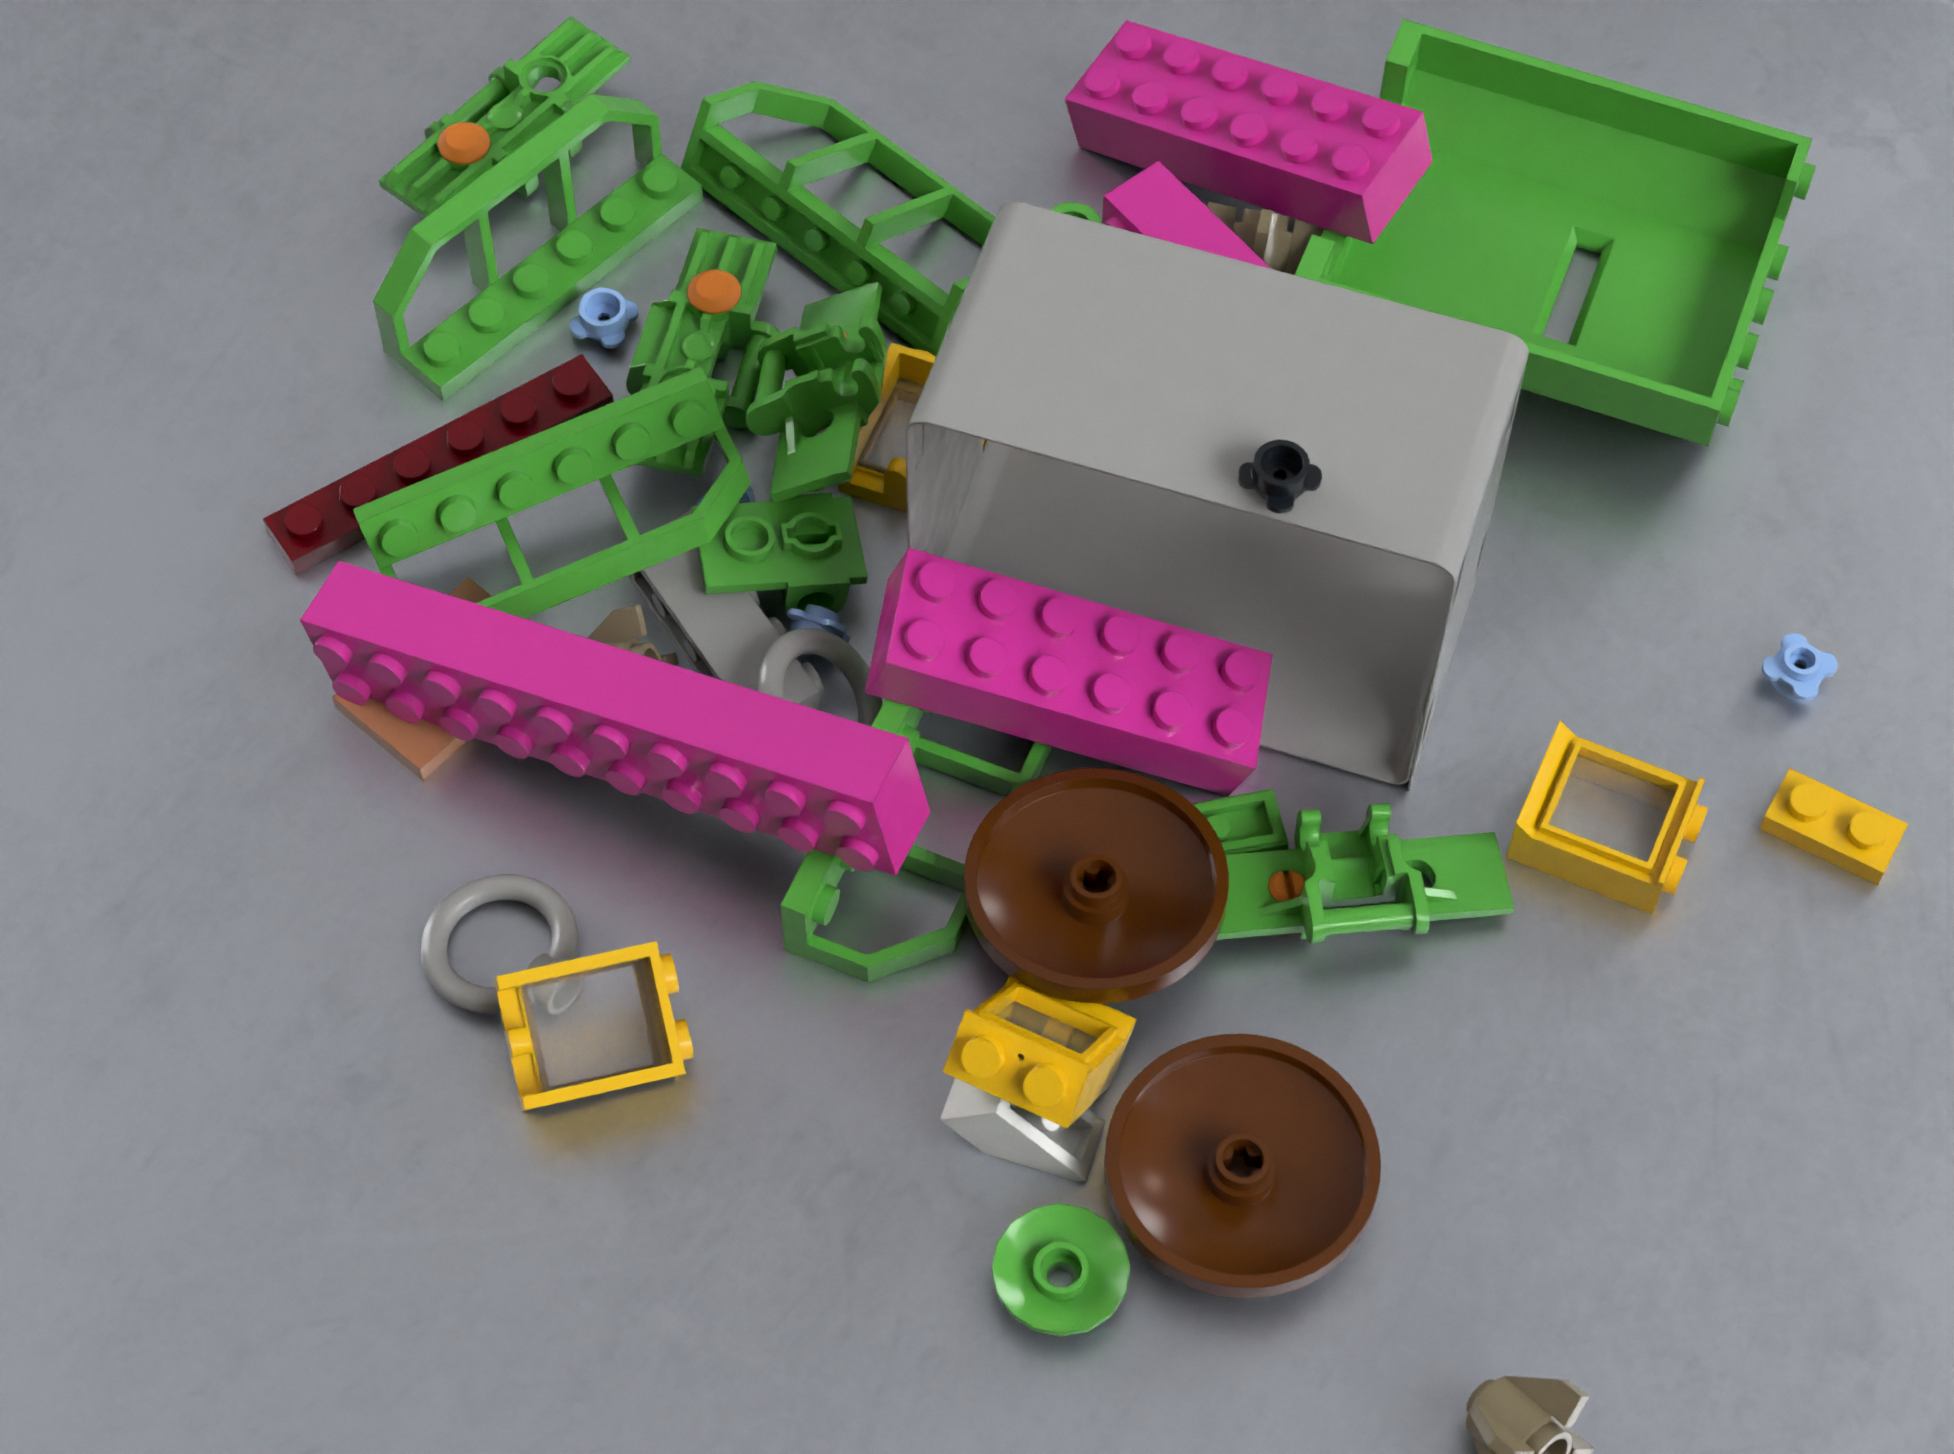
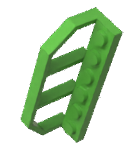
(812, 229)
(554, 273)
(554, 464)
(814, 892)

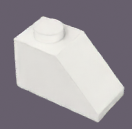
(1021, 1136)

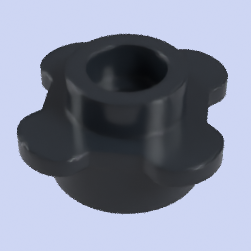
(1283, 459)

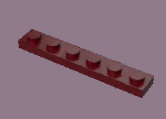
(325, 519)

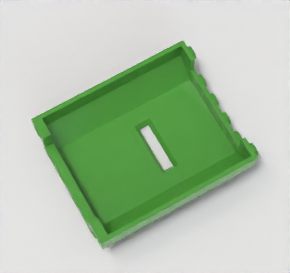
(1566, 160)

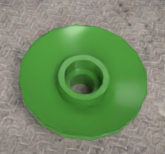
(1068, 1241)

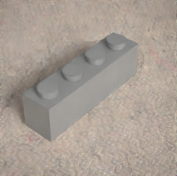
(722, 631)

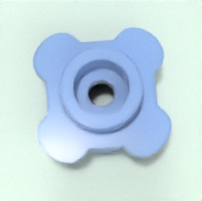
(603, 304)
(818, 618)
(1791, 680)

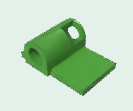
(791, 545)

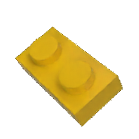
(1833, 826)

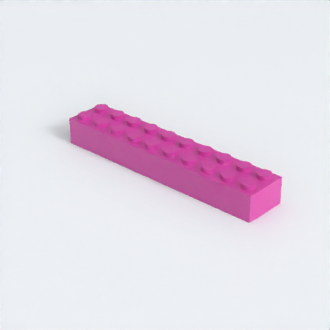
(620, 718)

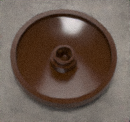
(1096, 885)
(1242, 1165)

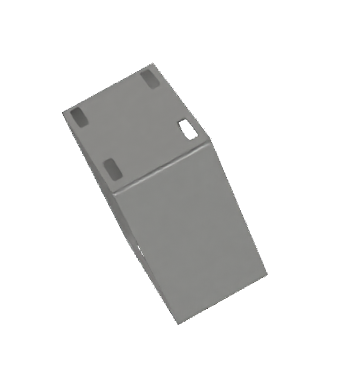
(1115, 423)

